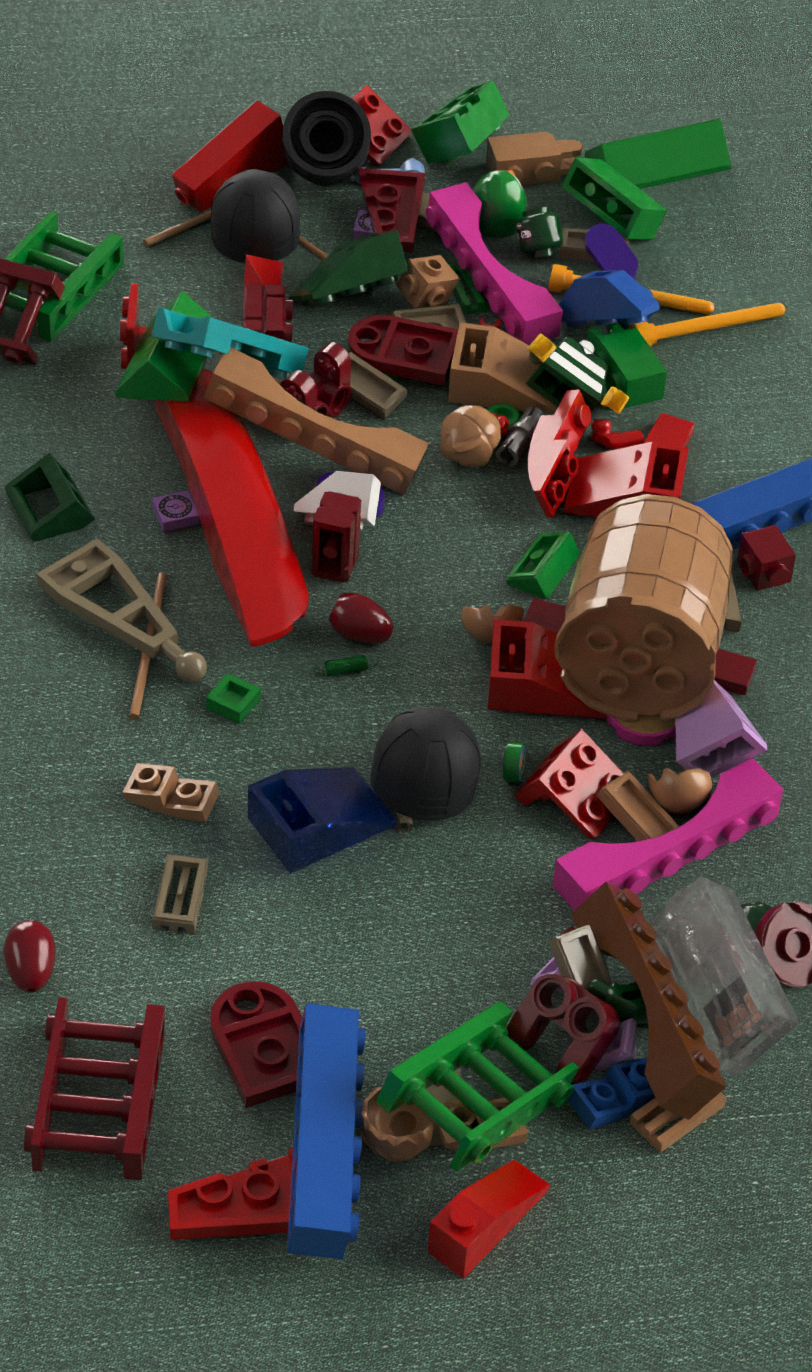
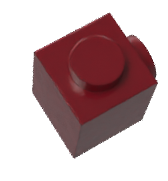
(766, 557)

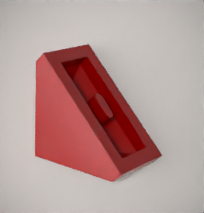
(262, 271)

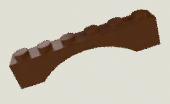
(678, 1060)

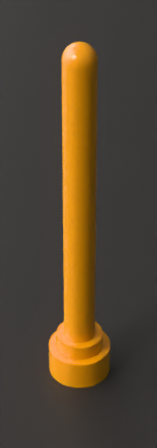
(562, 279)
(653, 333)

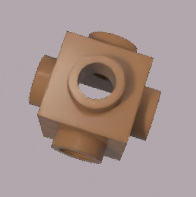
(428, 281)

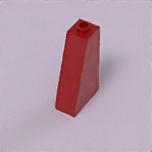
(245, 144)

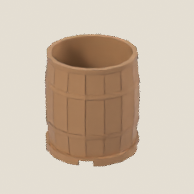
(646, 609)

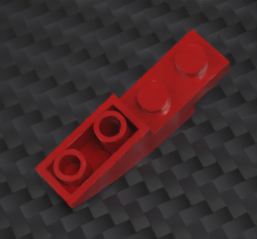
(552, 449)

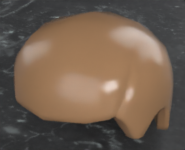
(480, 620)
(682, 791)

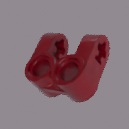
(328, 386)
(537, 1012)

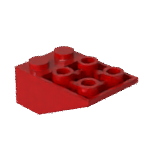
(626, 473)
(527, 674)

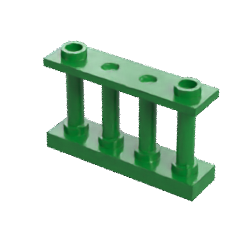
(83, 278)
(463, 1049)

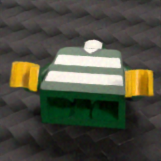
(572, 367)

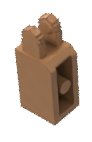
(532, 156)

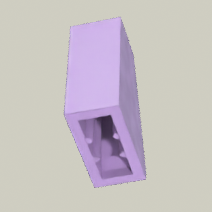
(716, 735)

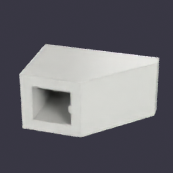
(349, 483)

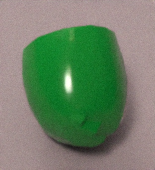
(502, 203)

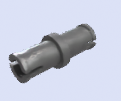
(518, 437)

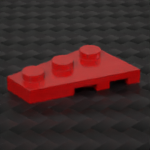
(234, 1204)

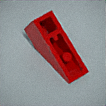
(483, 1216)

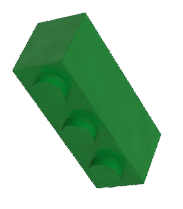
(614, 198)

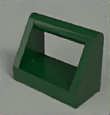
(68, 517)

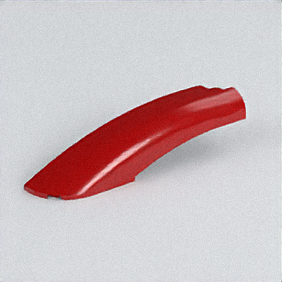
(237, 515)

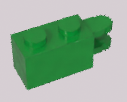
(630, 363)

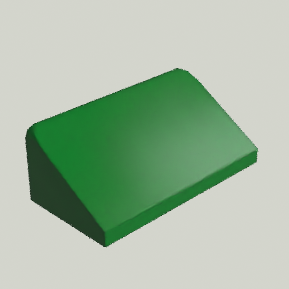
(544, 564)

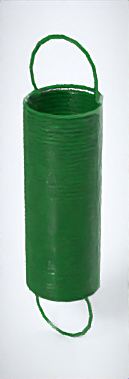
(346, 665)

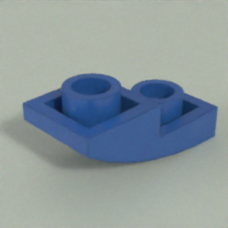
(614, 1096)

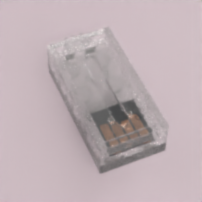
(723, 973)

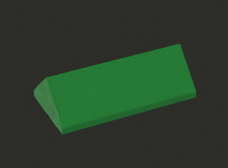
(667, 154)
(160, 371)

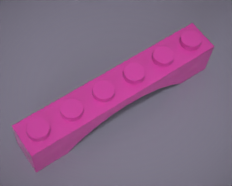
(520, 304)
(741, 802)

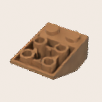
(493, 370)

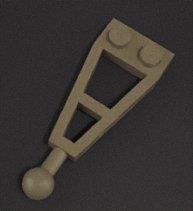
(92, 565)

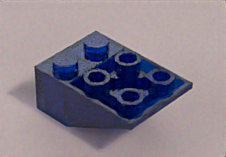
(315, 813)

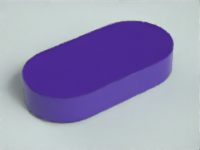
(610, 250)

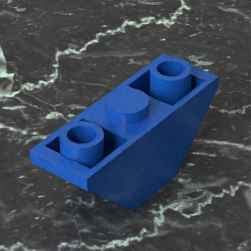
(606, 298)

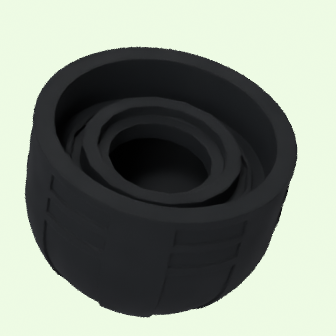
(326, 137)
(255, 217)
(426, 764)

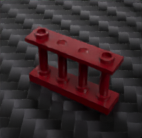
(40, 286)
(133, 1108)

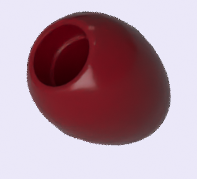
(361, 619)
(29, 955)

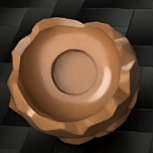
(470, 436)
(395, 1134)

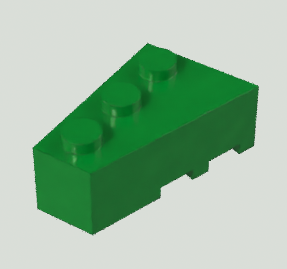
(461, 124)

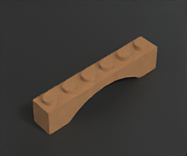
(251, 392)

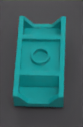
(216, 335)

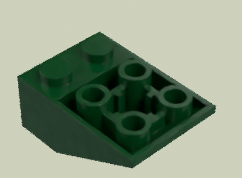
(353, 267)

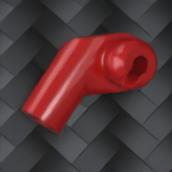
(612, 440)

